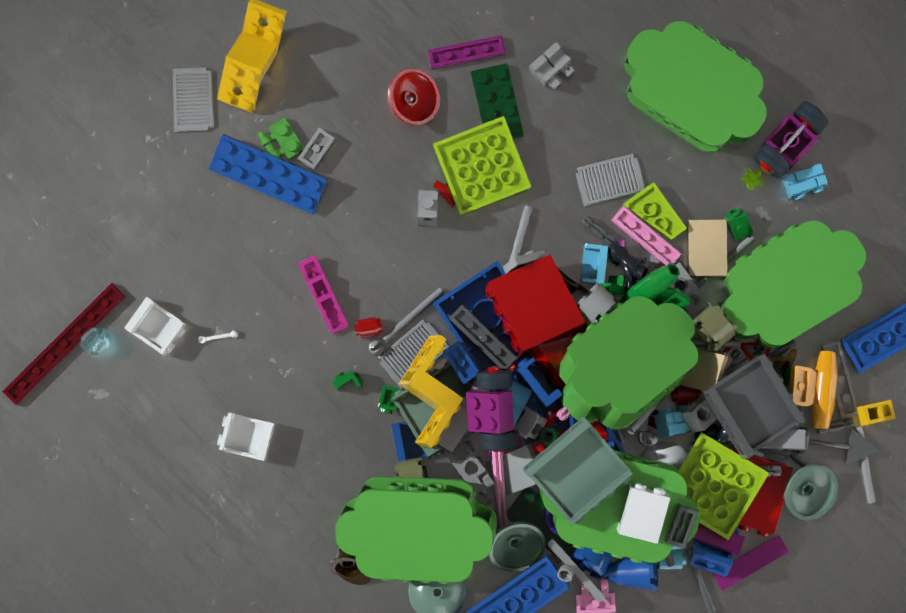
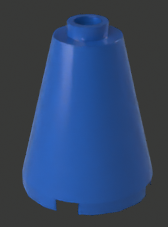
(591, 561)
(633, 574)

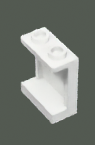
(156, 326)
(246, 436)
(644, 513)

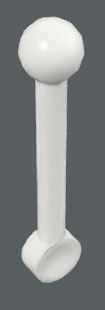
(202, 339)

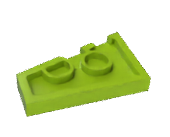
(656, 210)

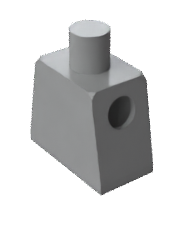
(427, 207)

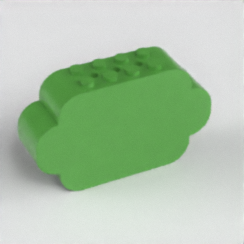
(695, 86)
(793, 283)
(627, 362)
(599, 526)
(416, 529)

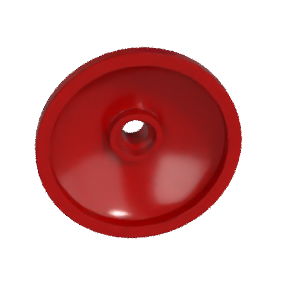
(422, 95)

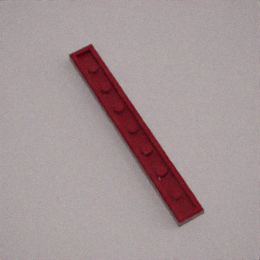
(63, 344)

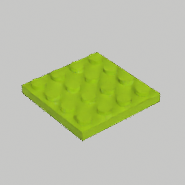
(482, 165)
(720, 484)

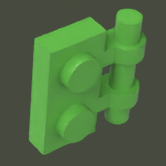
(285, 137)

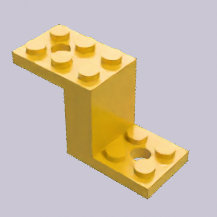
(251, 55)
(431, 391)

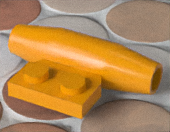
(816, 388)

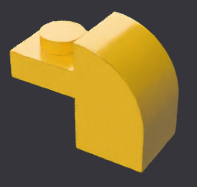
(876, 412)

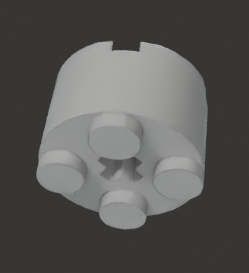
(595, 304)

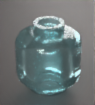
(94, 341)

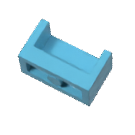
(593, 264)

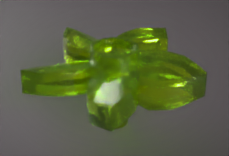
(752, 178)

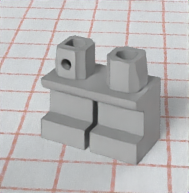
(550, 64)
(482, 485)

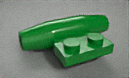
(656, 287)

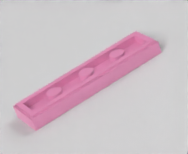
(646, 236)

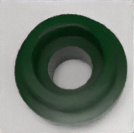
(542, 436)

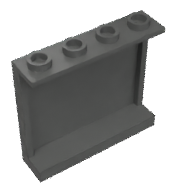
(753, 405)

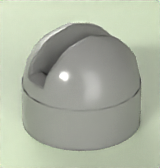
(379, 351)
(565, 573)

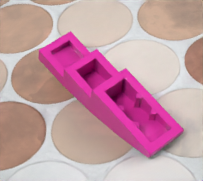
(323, 294)

